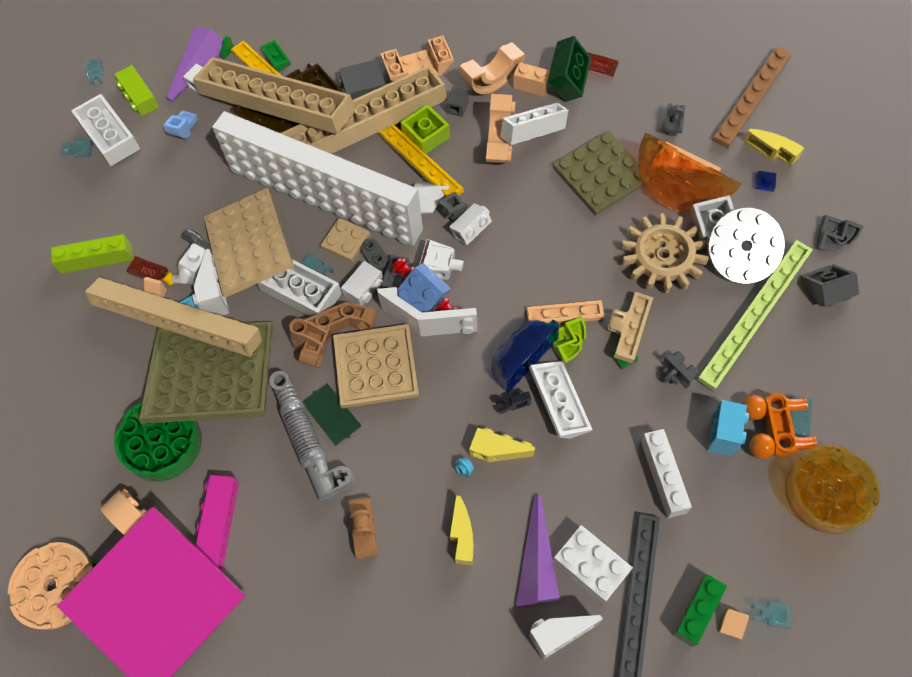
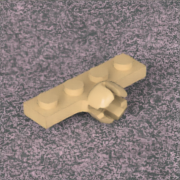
(630, 326)

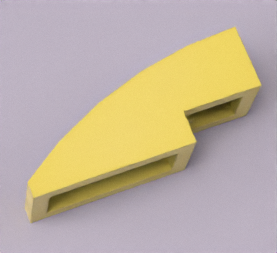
(774, 146)
(462, 533)

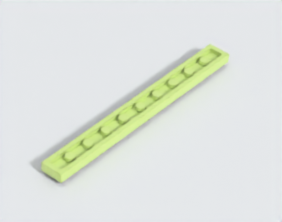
(754, 315)

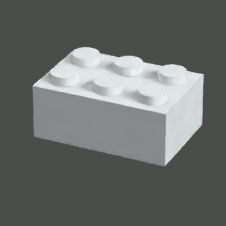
(592, 564)

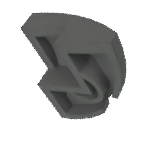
(837, 233)

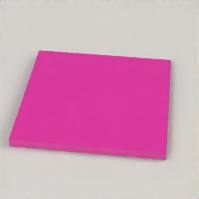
(151, 599)

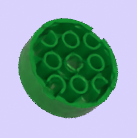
(153, 460)

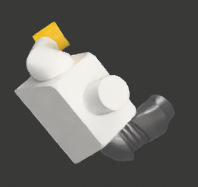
(191, 261)

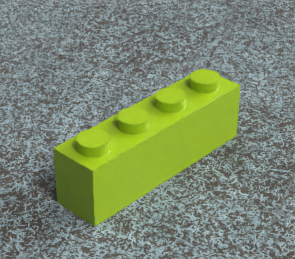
(91, 253)

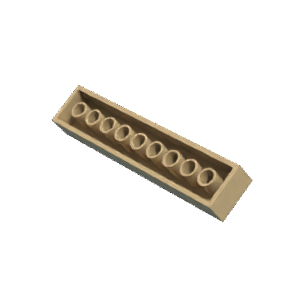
(275, 95)
(377, 111)

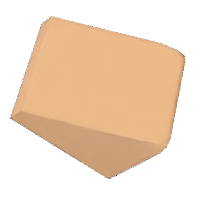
(154, 287)
(733, 623)

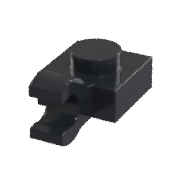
(515, 402)

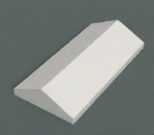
(560, 399)

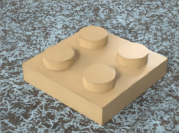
(345, 240)

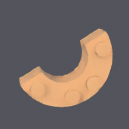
(496, 73)
(497, 148)
(122, 511)

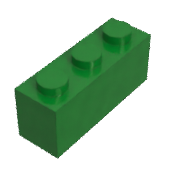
(700, 610)

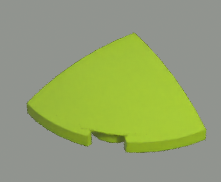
(570, 339)

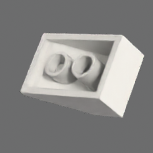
(208, 289)
(558, 632)

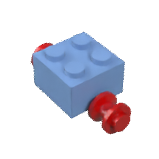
(422, 287)

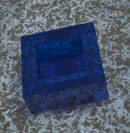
(766, 181)

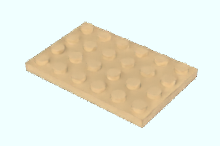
(247, 242)

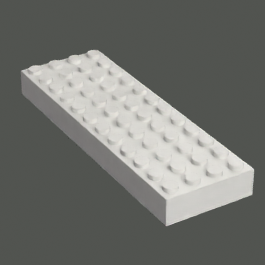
(320, 178)

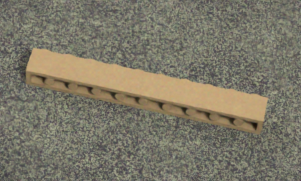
(174, 316)

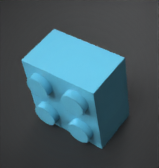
(728, 428)

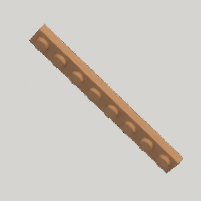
(752, 97)

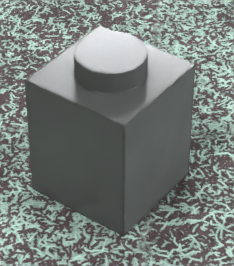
(457, 101)

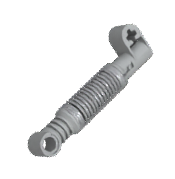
(306, 438)

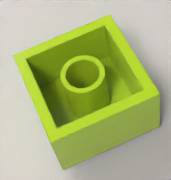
(426, 128)

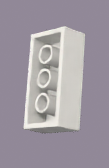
(106, 129)
(303, 289)

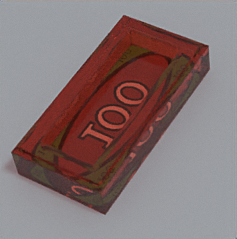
(603, 64)
(144, 268)

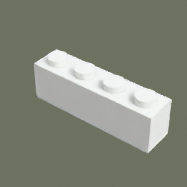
(534, 123)
(665, 473)

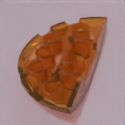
(678, 179)

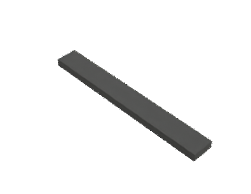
(639, 597)

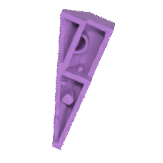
(200, 49)
(537, 574)

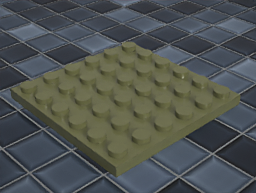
(205, 381)

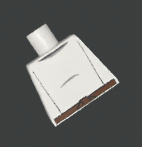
(440, 259)

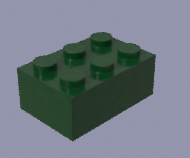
(569, 69)

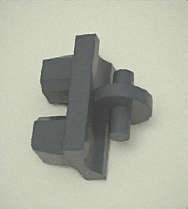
(674, 119)
(676, 372)

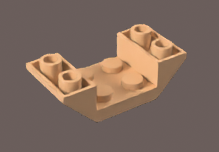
(437, 56)

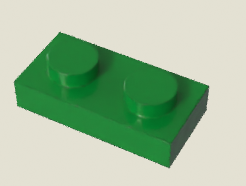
(275, 55)

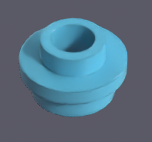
(464, 467)

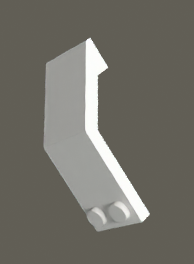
(427, 322)

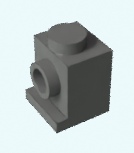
(453, 206)

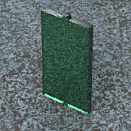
(326, 410)

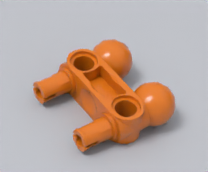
(778, 426)

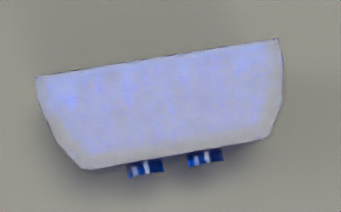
(521, 350)

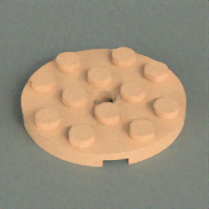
(29, 582)

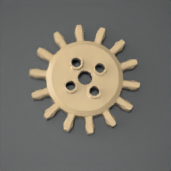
(676, 243)

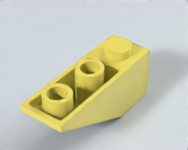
(494, 447)

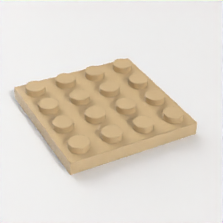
(375, 366)

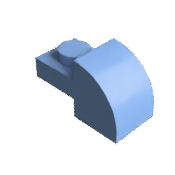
(180, 124)

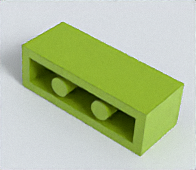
(136, 91)

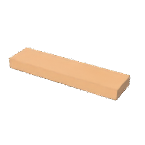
(567, 312)

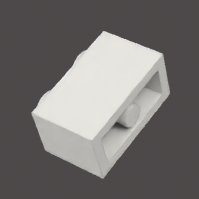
(362, 284)

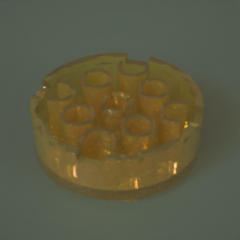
(820, 507)

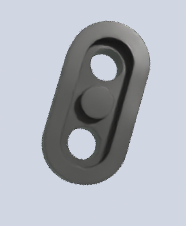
(374, 253)

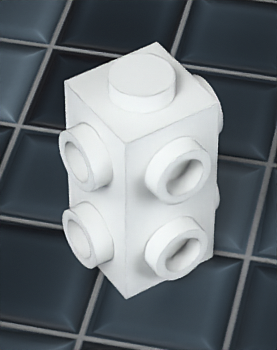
(471, 223)

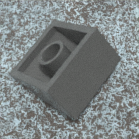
(831, 285)

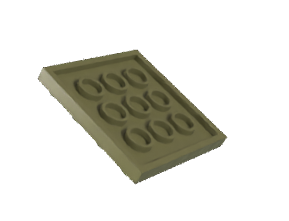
(600, 172)

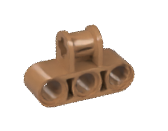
(363, 528)

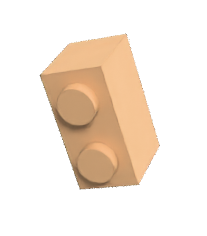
(531, 79)

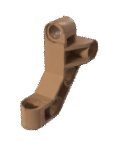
(312, 338)

